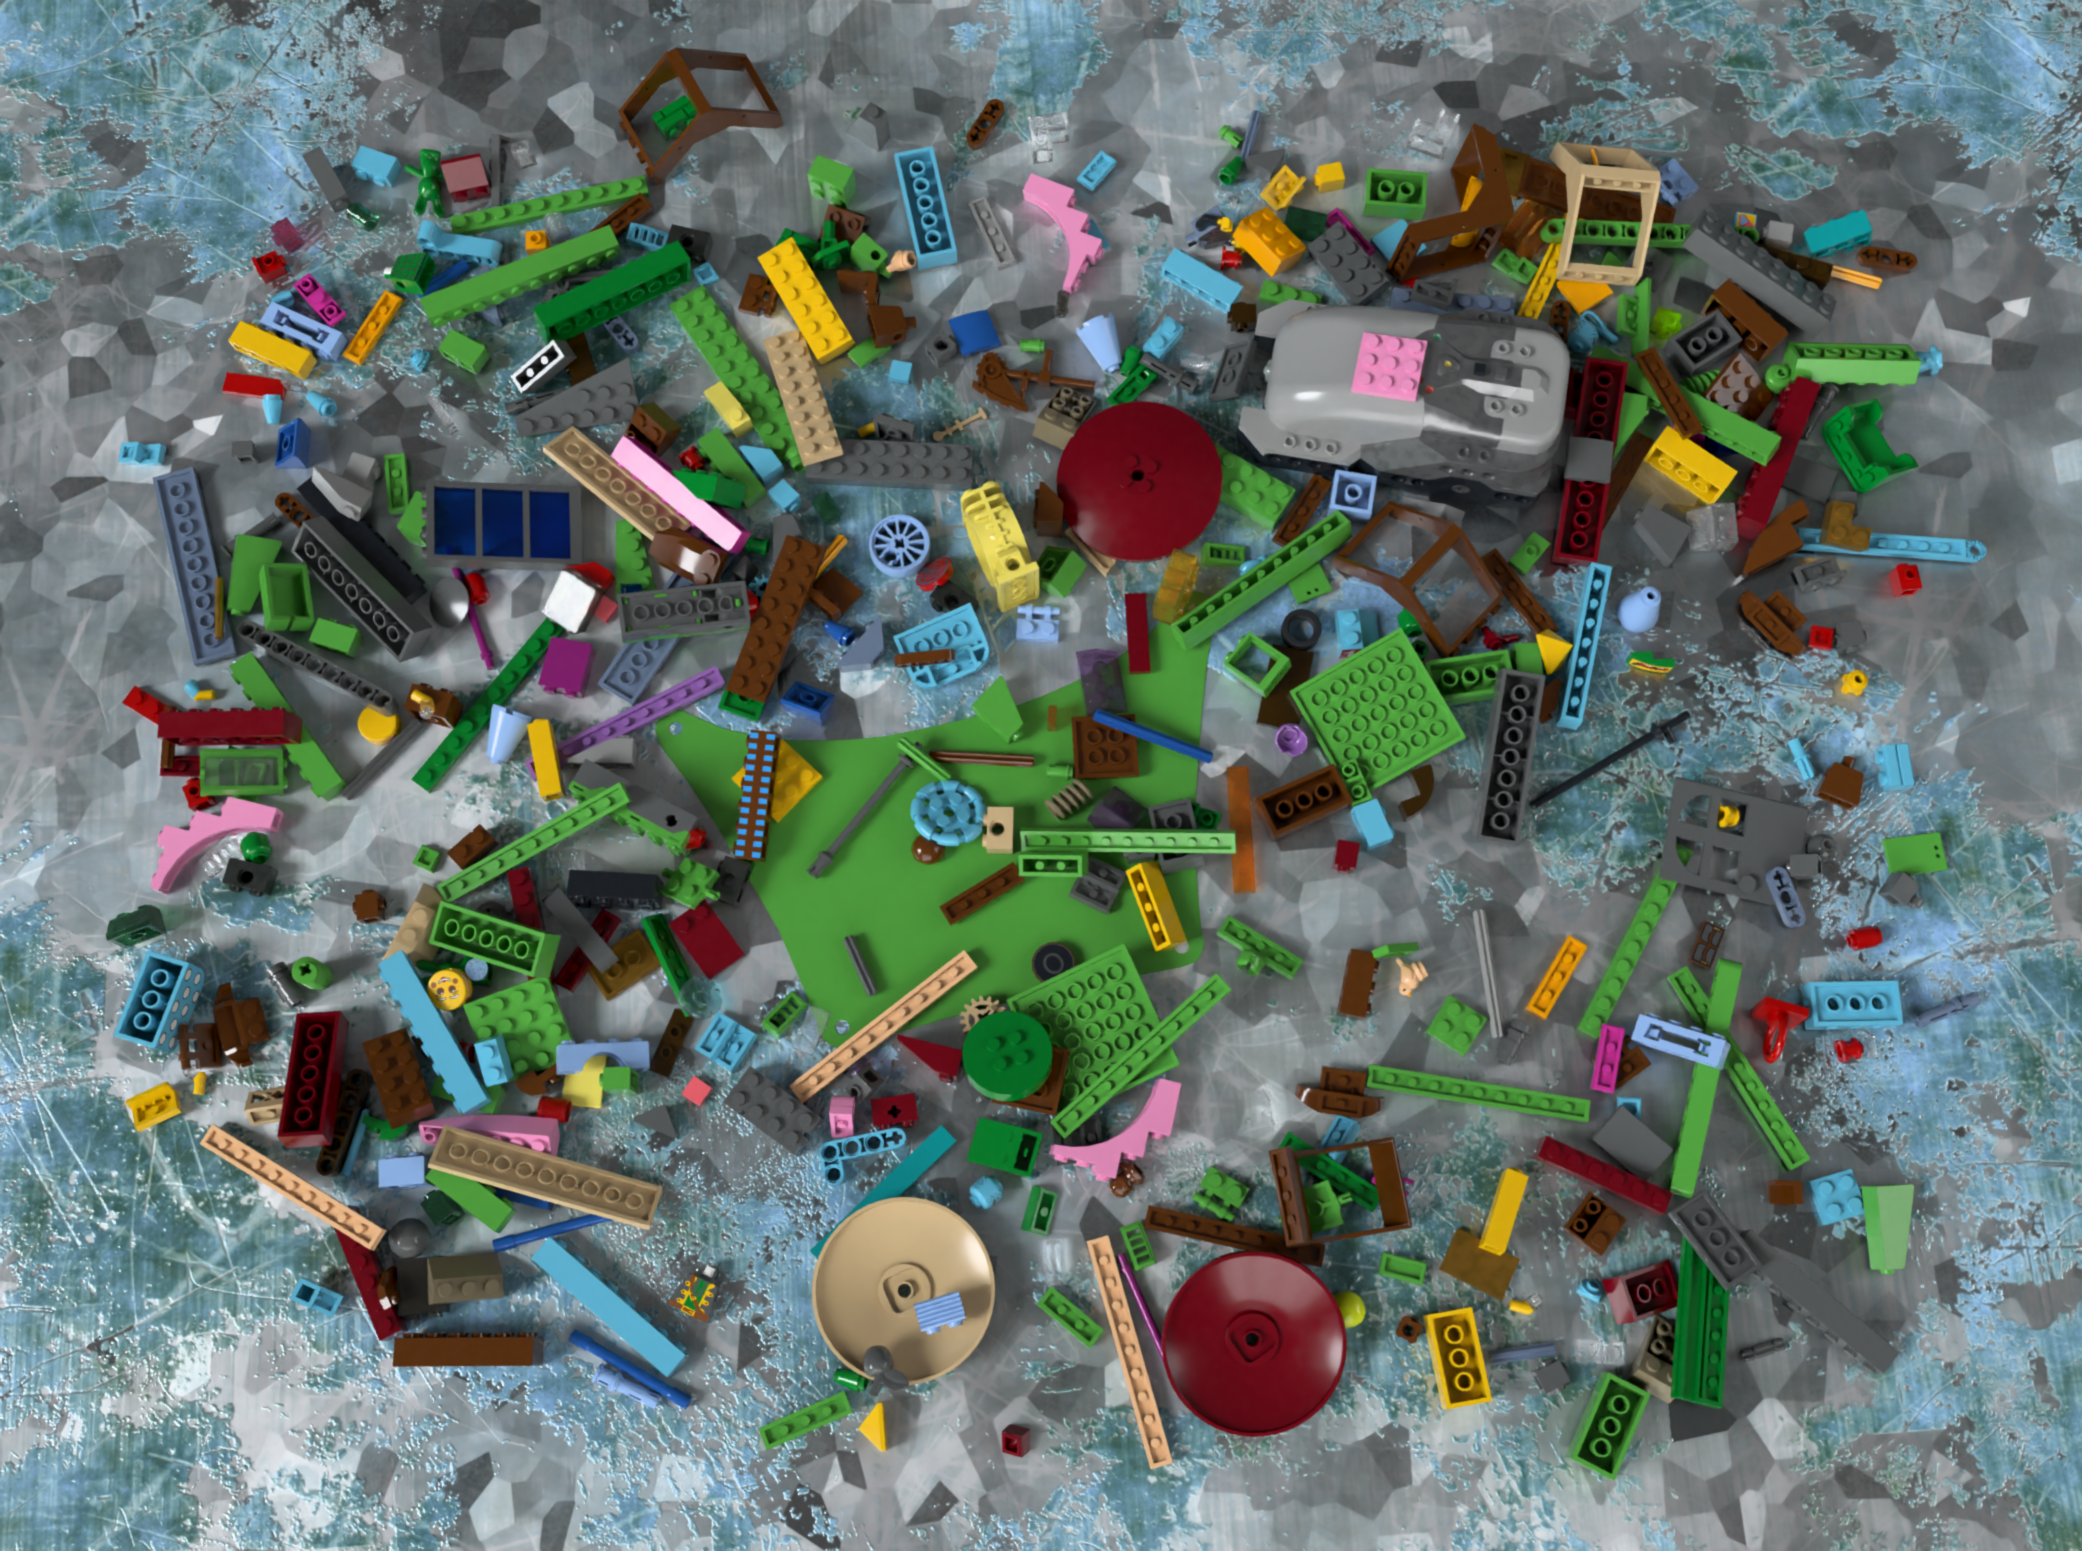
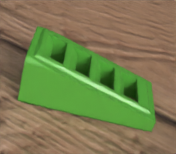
(1213, 561)
(783, 1026)
(1143, 1264)

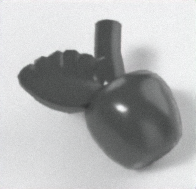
(879, 1364)

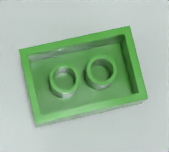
(1394, 194)

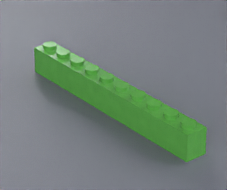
(520, 276)
(1717, 423)
(1261, 580)

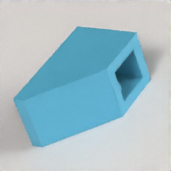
(763, 463)

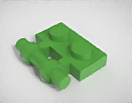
(1223, 1187)

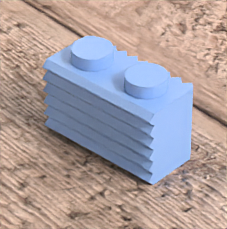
(940, 1312)

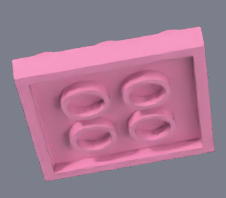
(1389, 366)

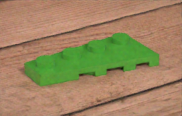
(631, 558)

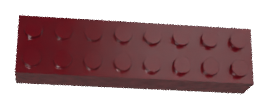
(1767, 480)

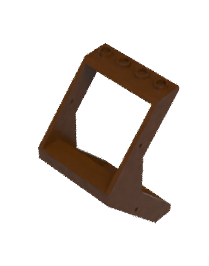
(709, 120)
(1487, 213)
(1401, 589)
(1292, 1198)

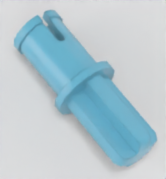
(1801, 758)

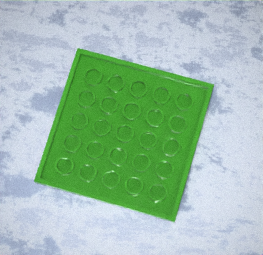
(1378, 711)
(1099, 1016)

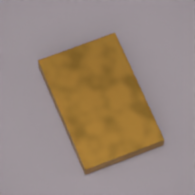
(635, 963)
(1477, 1266)

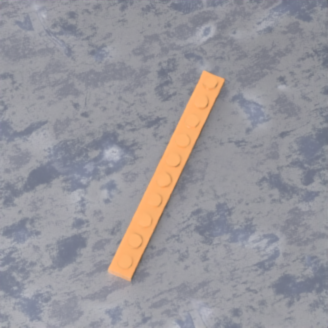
(883, 1027)
(293, 1187)
(1129, 1352)

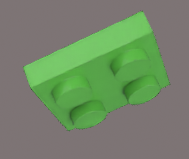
(1456, 1025)

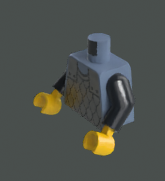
(1213, 229)

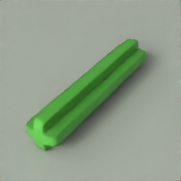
(923, 759)

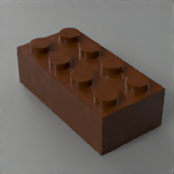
(1754, 325)
(1303, 802)
(398, 1078)

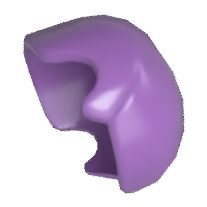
(1291, 739)

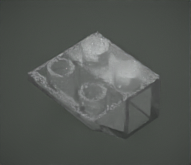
(1712, 527)

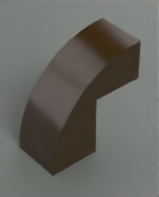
(1422, 784)

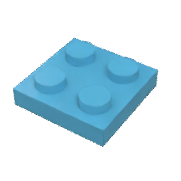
(1836, 1196)

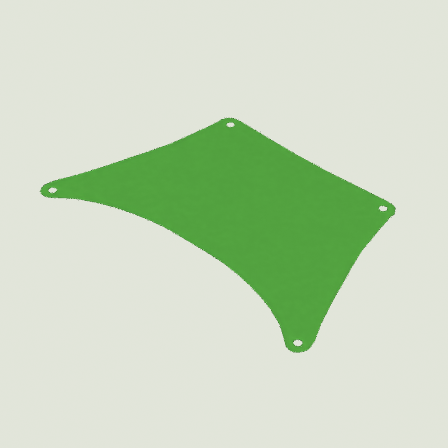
(895, 901)

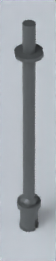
(825, 858)

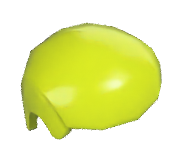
(1351, 1307)

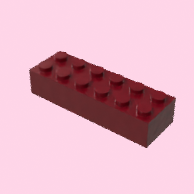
(229, 727)
(313, 1079)

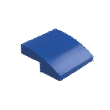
(974, 332)

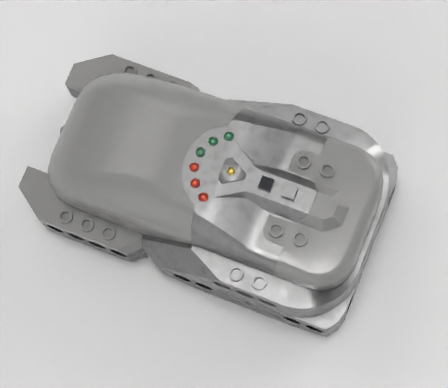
(1480, 417)

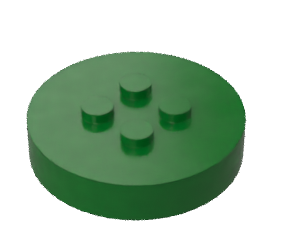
(1007, 1056)

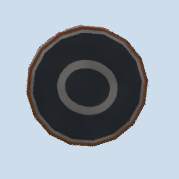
(1051, 961)

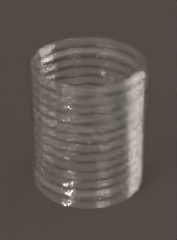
(556, 227)

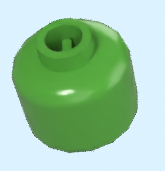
(1777, 378)

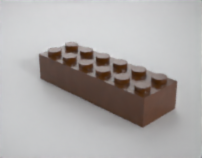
(462, 1350)

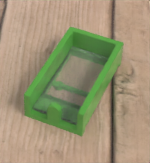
(242, 772)

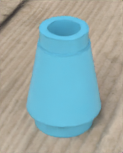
(324, 405)
(272, 407)

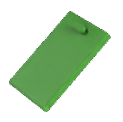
(1309, 581)
(1915, 854)

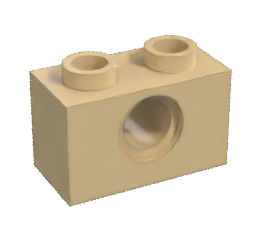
(1003, 842)

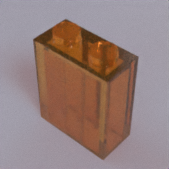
(1524, 228)

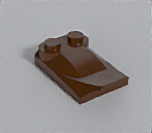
(688, 556)

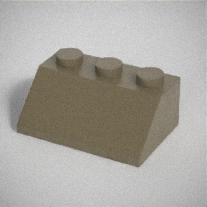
(464, 1278)

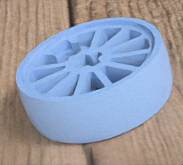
(891, 568)

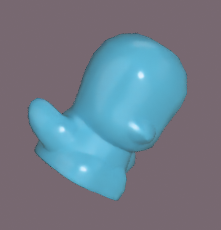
(1930, 360)

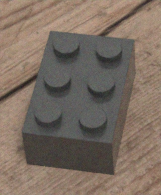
(1702, 344)

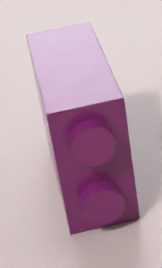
(567, 667)

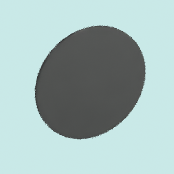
(449, 602)

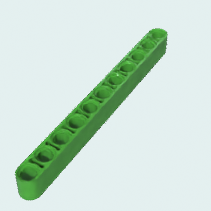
(1620, 235)
(1704, 1082)

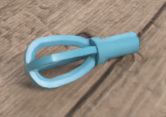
(1602, 330)

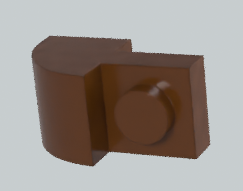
(536, 1085)

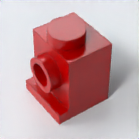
(270, 266)
(196, 802)

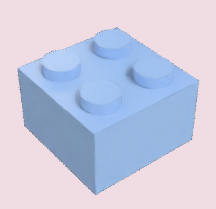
(1352, 495)
(404, 1172)

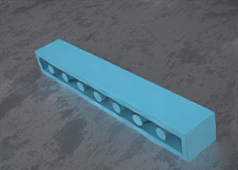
(1584, 647)
(435, 1034)
(610, 1306)

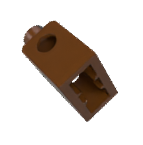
(888, 324)
(1841, 784)

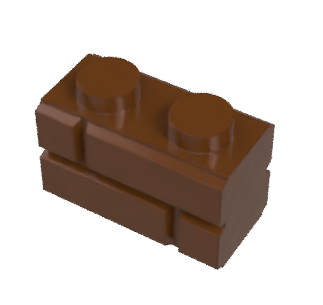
(472, 847)

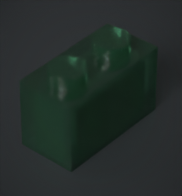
(1305, 223)
(441, 1208)

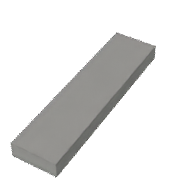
(992, 233)

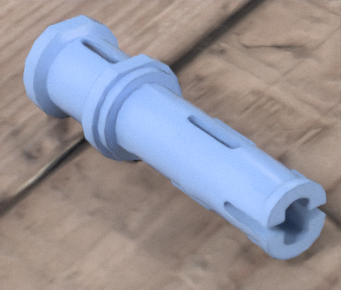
(615, 1381)

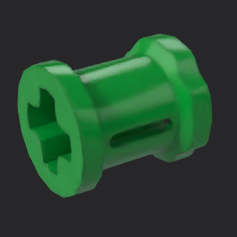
(757, 545)
(1420, 647)

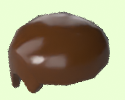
(927, 850)

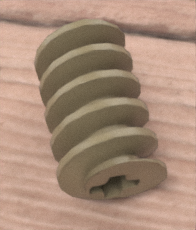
(1068, 798)

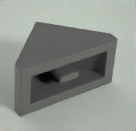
(1265, 164)
(659, 1120)

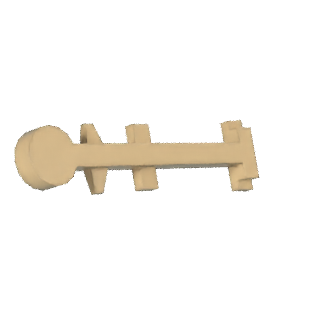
(938, 436)

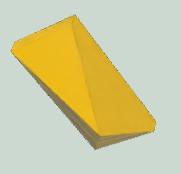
(1553, 650)
(875, 1428)

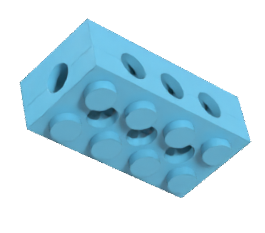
(1861, 994)

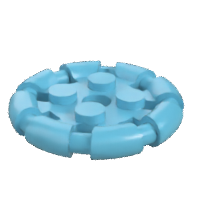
(951, 802)

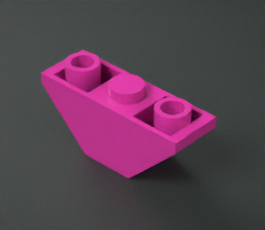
(319, 300)

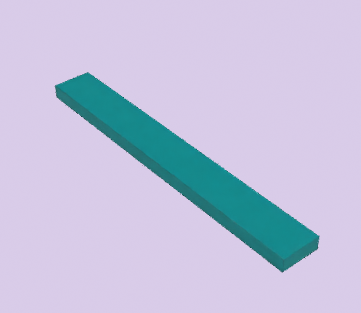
(903, 1176)

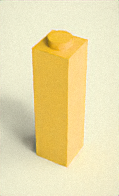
(546, 760)
(1503, 1211)

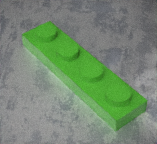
(805, 1420)

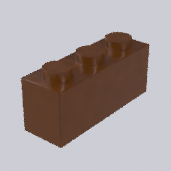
(1357, 985)

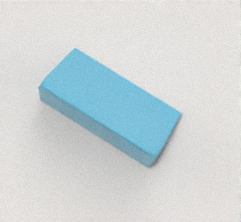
(1341, 1132)

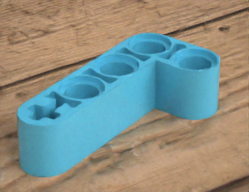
(457, 246)
(863, 1151)

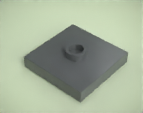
(1655, 266)

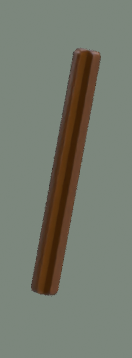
(982, 758)

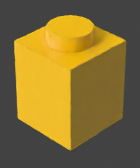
(1329, 177)

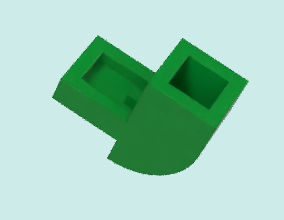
(387, 1134)

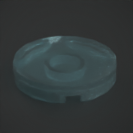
(700, 998)

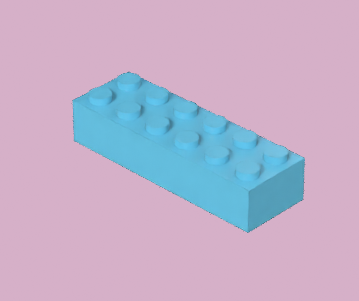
(925, 208)

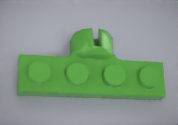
(1258, 950)

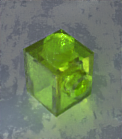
(1665, 323)

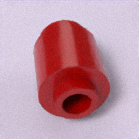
(477, 588)
(1864, 937)

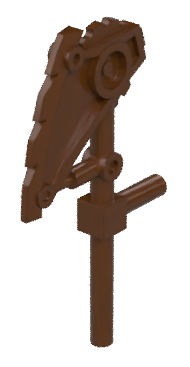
(998, 388)

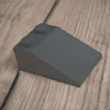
(1175, 816)

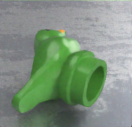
(793, 457)

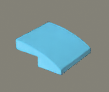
(726, 1042)

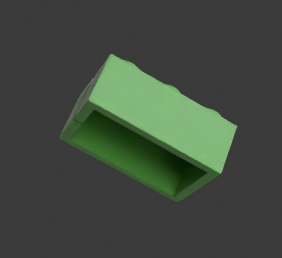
(286, 597)

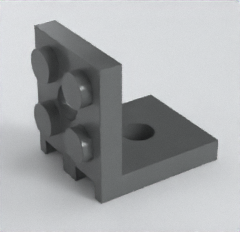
(893, 429)

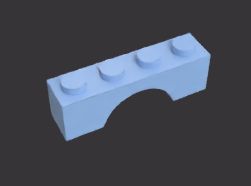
(572, 1056)

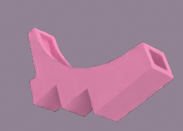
(1060, 204)
(205, 829)
(1155, 1119)

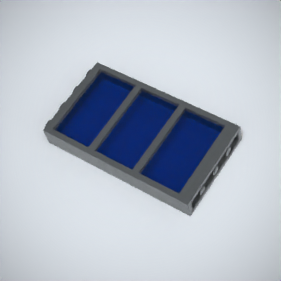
(501, 526)

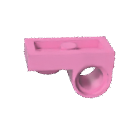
(842, 1116)

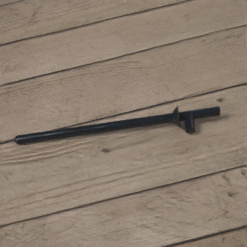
(1656, 732)

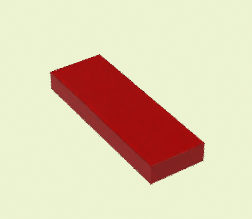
(252, 386)

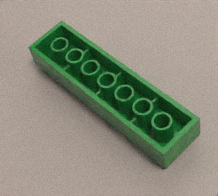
(613, 293)

